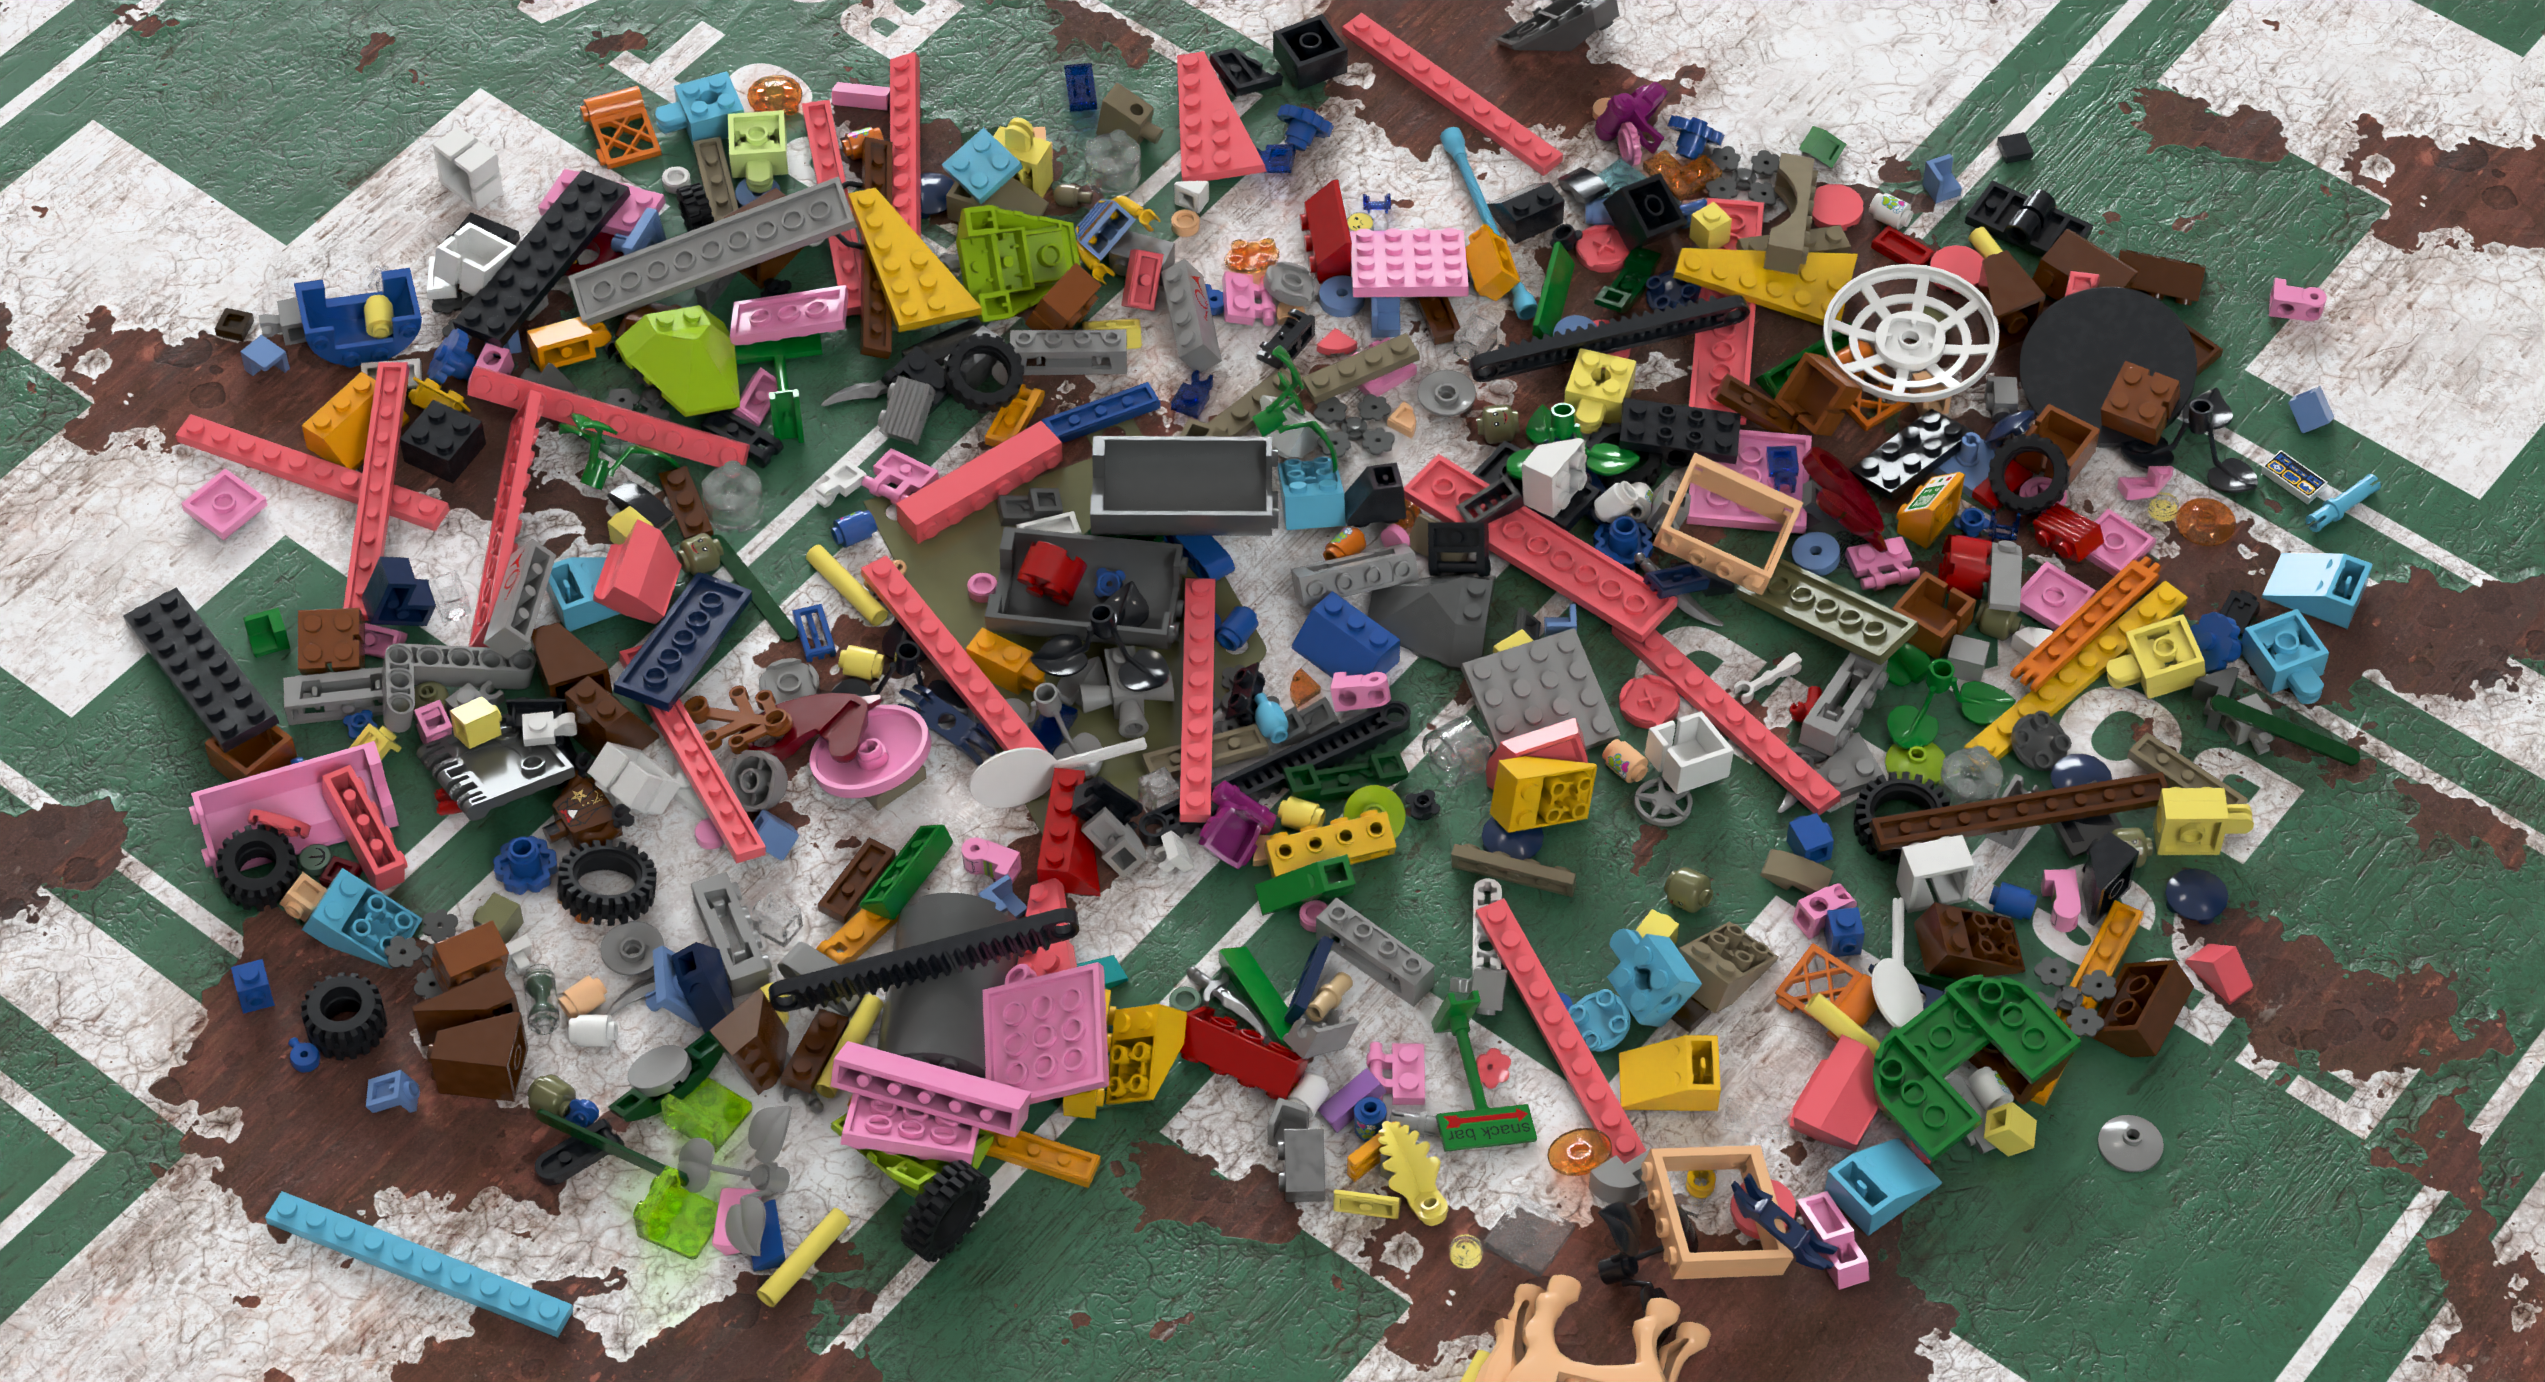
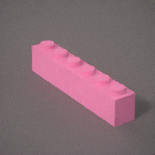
(930, 1089)

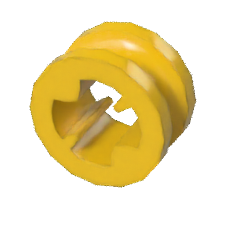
(1700, 1191)

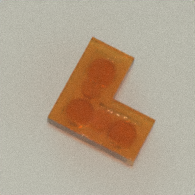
(1685, 179)

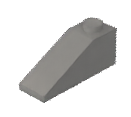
(2005, 576)

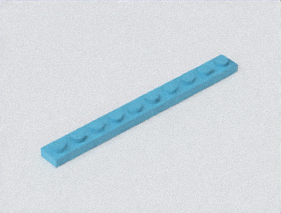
(419, 1264)

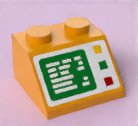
(1931, 509)

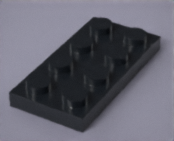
(1911, 455)
(1496, 467)

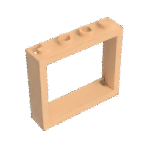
(1744, 492)
(1685, 1265)

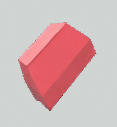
(639, 575)
(1556, 741)
(1839, 1097)

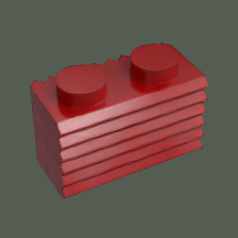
(2067, 533)

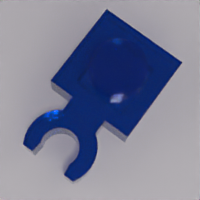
(1278, 158)
(1192, 398)
(1783, 465)

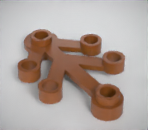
(774, 723)

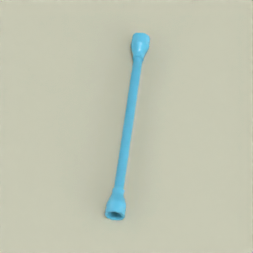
(1454, 144)

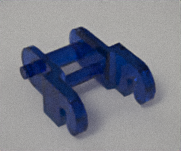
(1377, 205)
(1993, 525)

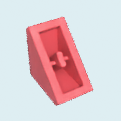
(2222, 970)

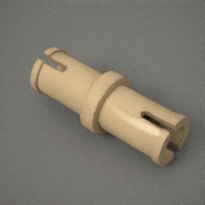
(1329, 996)

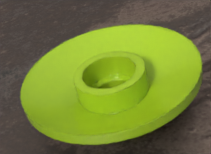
(1927, 764)
(1377, 798)

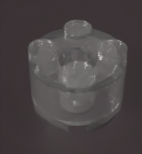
(1113, 163)
(733, 497)
(1457, 752)
(1971, 776)

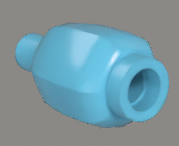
(1270, 719)

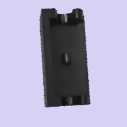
(1292, 337)
(1099, 793)

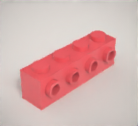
(363, 828)

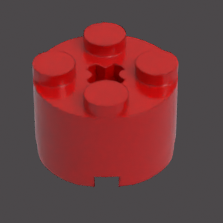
(1965, 564)
(1051, 572)

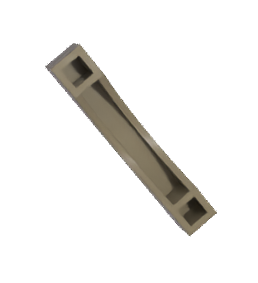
(1790, 240)

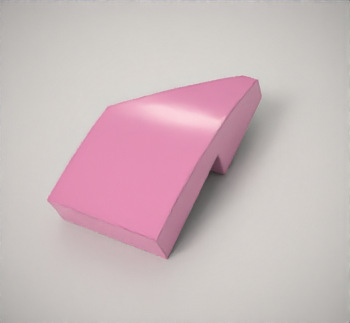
(2145, 487)

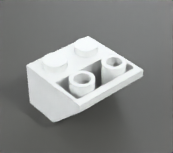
(1554, 475)

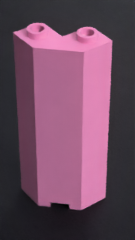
(292, 793)

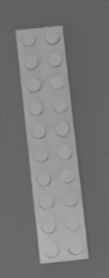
(712, 251)

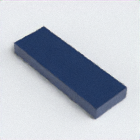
(1308, 980)

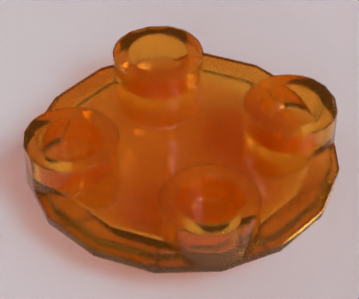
(775, 94)
(1252, 256)

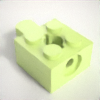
(758, 147)

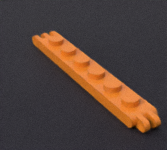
(2086, 623)

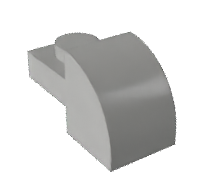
(1118, 842)
(1618, 1181)

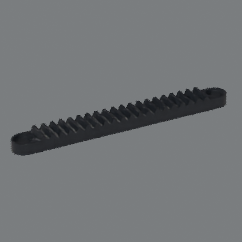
(1609, 337)
(1267, 775)
(924, 960)

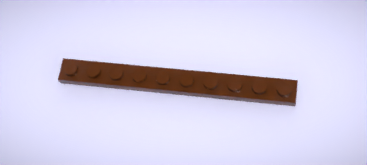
(875, 312)
(2018, 811)

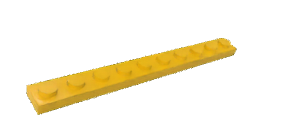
(2082, 669)

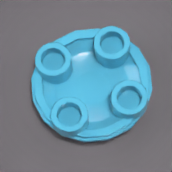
(1601, 1019)

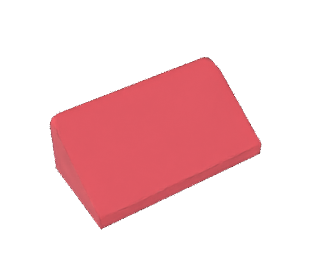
(1142, 280)

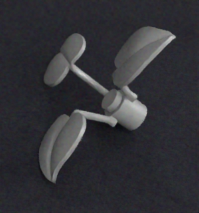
(1049, 704)
(745, 1220)

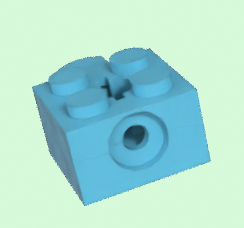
(701, 108)
(2298, 655)
(1651, 964)

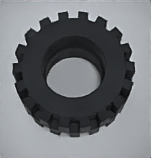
(251, 845)
(338, 996)

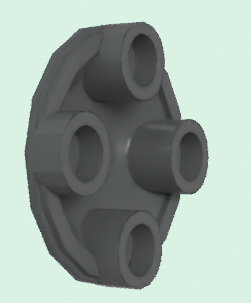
(2039, 741)

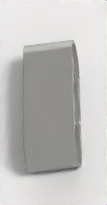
(806, 959)

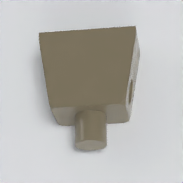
(1129, 113)

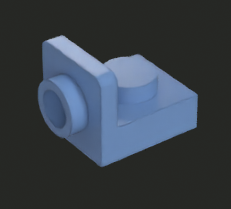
(391, 1091)

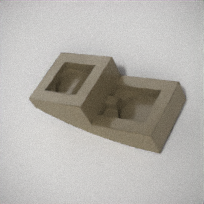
(1794, 870)

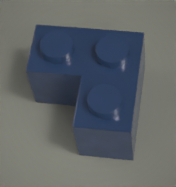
(396, 596)

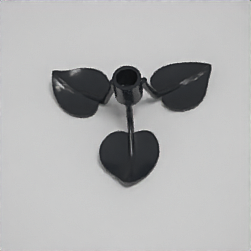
(2200, 415)
(1126, 607)
(906, 654)
(1622, 1267)

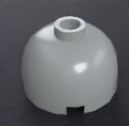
(757, 780)

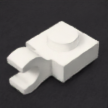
(840, 479)
(542, 727)

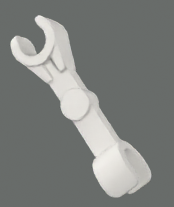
(1787, 667)

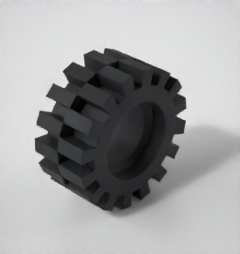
(694, 206)

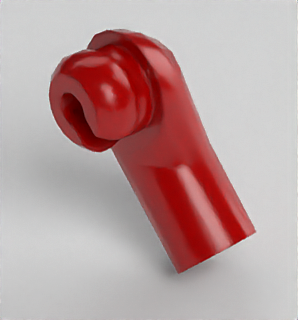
(1802, 710)

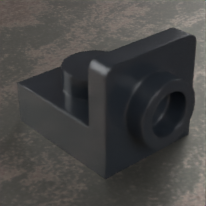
(2241, 608)

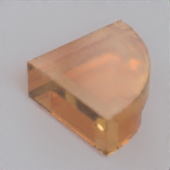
(1303, 688)

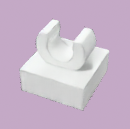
(1176, 853)
(518, 950)

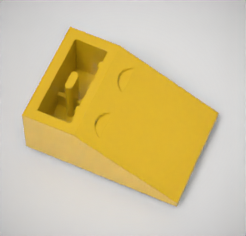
(1541, 792)
(1143, 1051)
(1672, 1075)

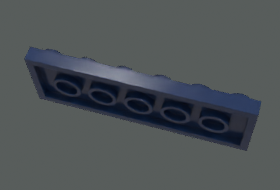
(683, 641)

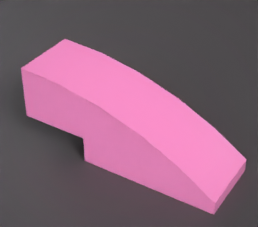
(1832, 1227)

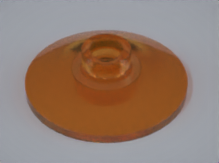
(2205, 522)
(1579, 1151)

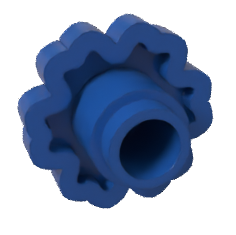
(1303, 126)
(1693, 136)
(452, 358)
(1623, 540)
(2217, 641)
(525, 865)

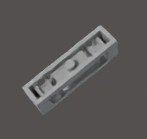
(1071, 351)
(1355, 574)
(338, 692)
(1820, 725)
(1376, 952)
(751, 968)

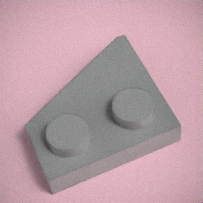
(1851, 767)

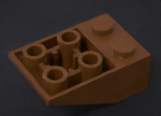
(1967, 943)
(463, 1004)

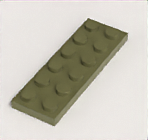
(1832, 612)

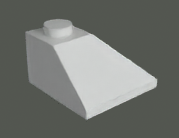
(1296, 441)

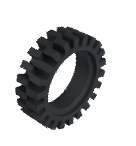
(1885, 791)
(606, 906)
(945, 1211)

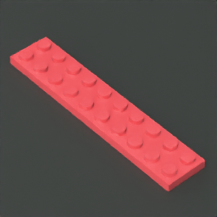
(1729, 347)
(507, 508)
(1546, 552)

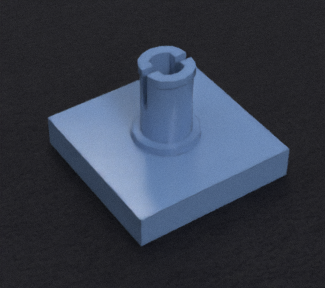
(645, 233)
(1971, 460)
(667, 990)

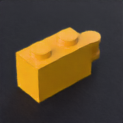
(1490, 263)
(566, 342)
(1004, 662)

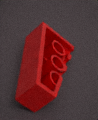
(1064, 848)
(1241, 1053)

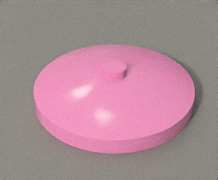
(888, 755)

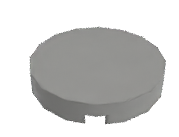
(1291, 284)
(790, 680)
(659, 1070)

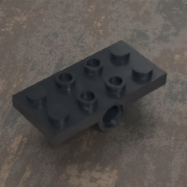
(2022, 219)
(1679, 432)

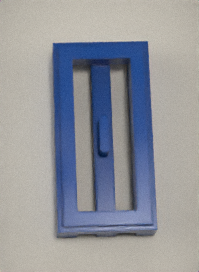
(818, 650)

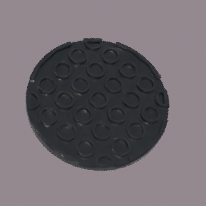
(2086, 339)

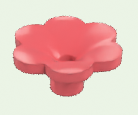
(1493, 1067)

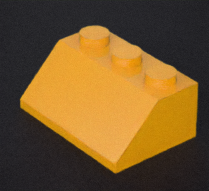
(342, 425)

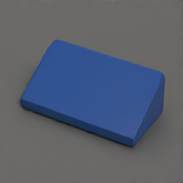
(771, 1243)

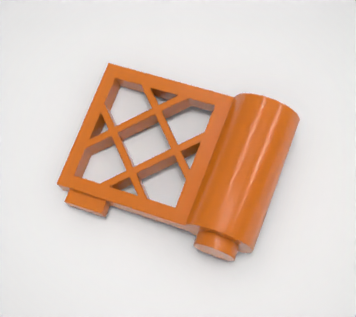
(617, 110)
(1866, 351)
(1854, 999)

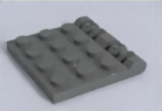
(493, 770)

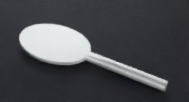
(1028, 772)
(1892, 982)

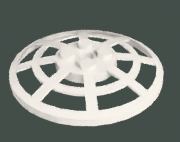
(1914, 325)

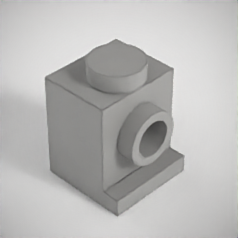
(2001, 396)

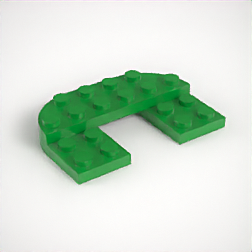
(1970, 1015)

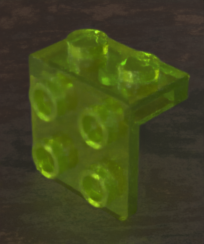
(707, 1113)
(675, 1216)

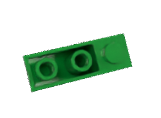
(1309, 883)

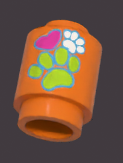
(854, 140)
(1345, 543)

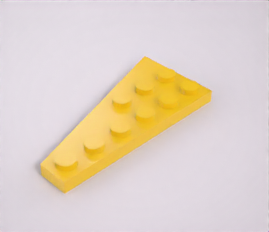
(910, 274)
(1742, 274)

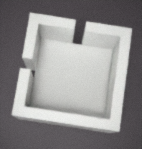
(468, 168)
(471, 258)
(1697, 756)
(633, 778)
(1944, 862)

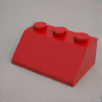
(1327, 233)

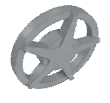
(1662, 803)

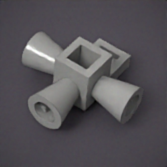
(1126, 704)

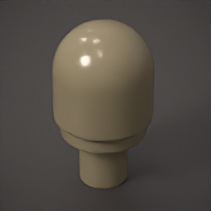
(1071, 196)

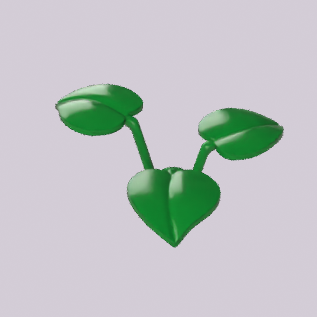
(1273, 416)
(1560, 423)
(596, 467)
(1912, 727)

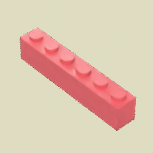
(979, 482)

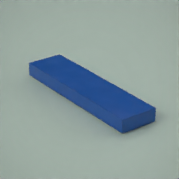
(1103, 412)

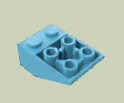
(1311, 494)
(2319, 585)
(572, 591)
(359, 919)
(1879, 1183)

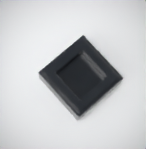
(2015, 147)

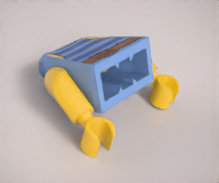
(1103, 229)

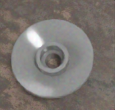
(1446, 393)
(628, 939)
(2126, 1153)

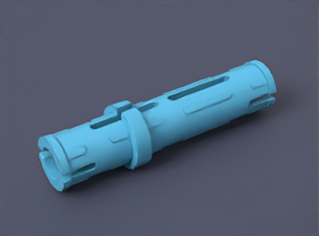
(2335, 508)

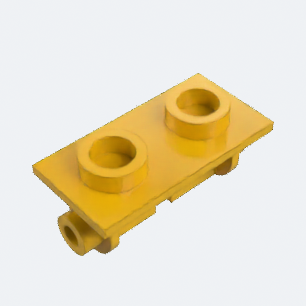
(430, 390)

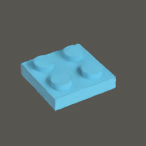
(982, 166)

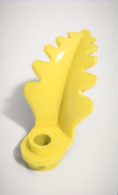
(1413, 1171)

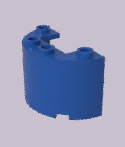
(337, 325)

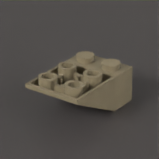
(1010, 196)
(1726, 964)

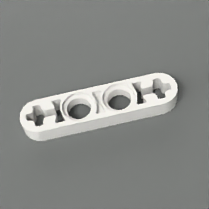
(1478, 955)

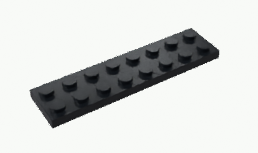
(542, 258)
(201, 669)

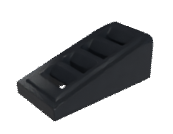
(1494, 491)

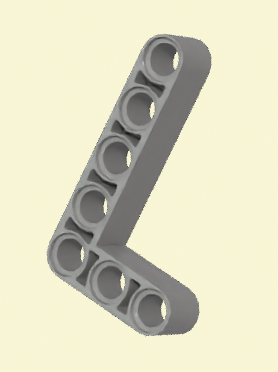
(449, 665)

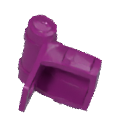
(1636, 109)
(1235, 826)

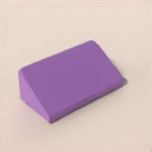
(1340, 1107)

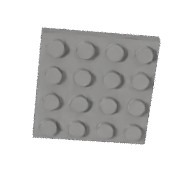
(1538, 688)

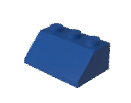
(1345, 640)

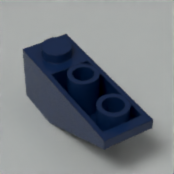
(704, 983)

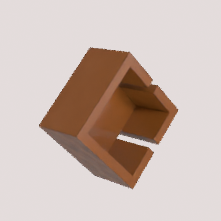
(1066, 301)
(1818, 390)
(2137, 403)
(2071, 434)
(1935, 624)
(329, 638)
(254, 755)
(468, 956)

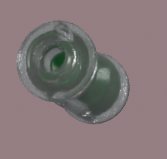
(539, 985)

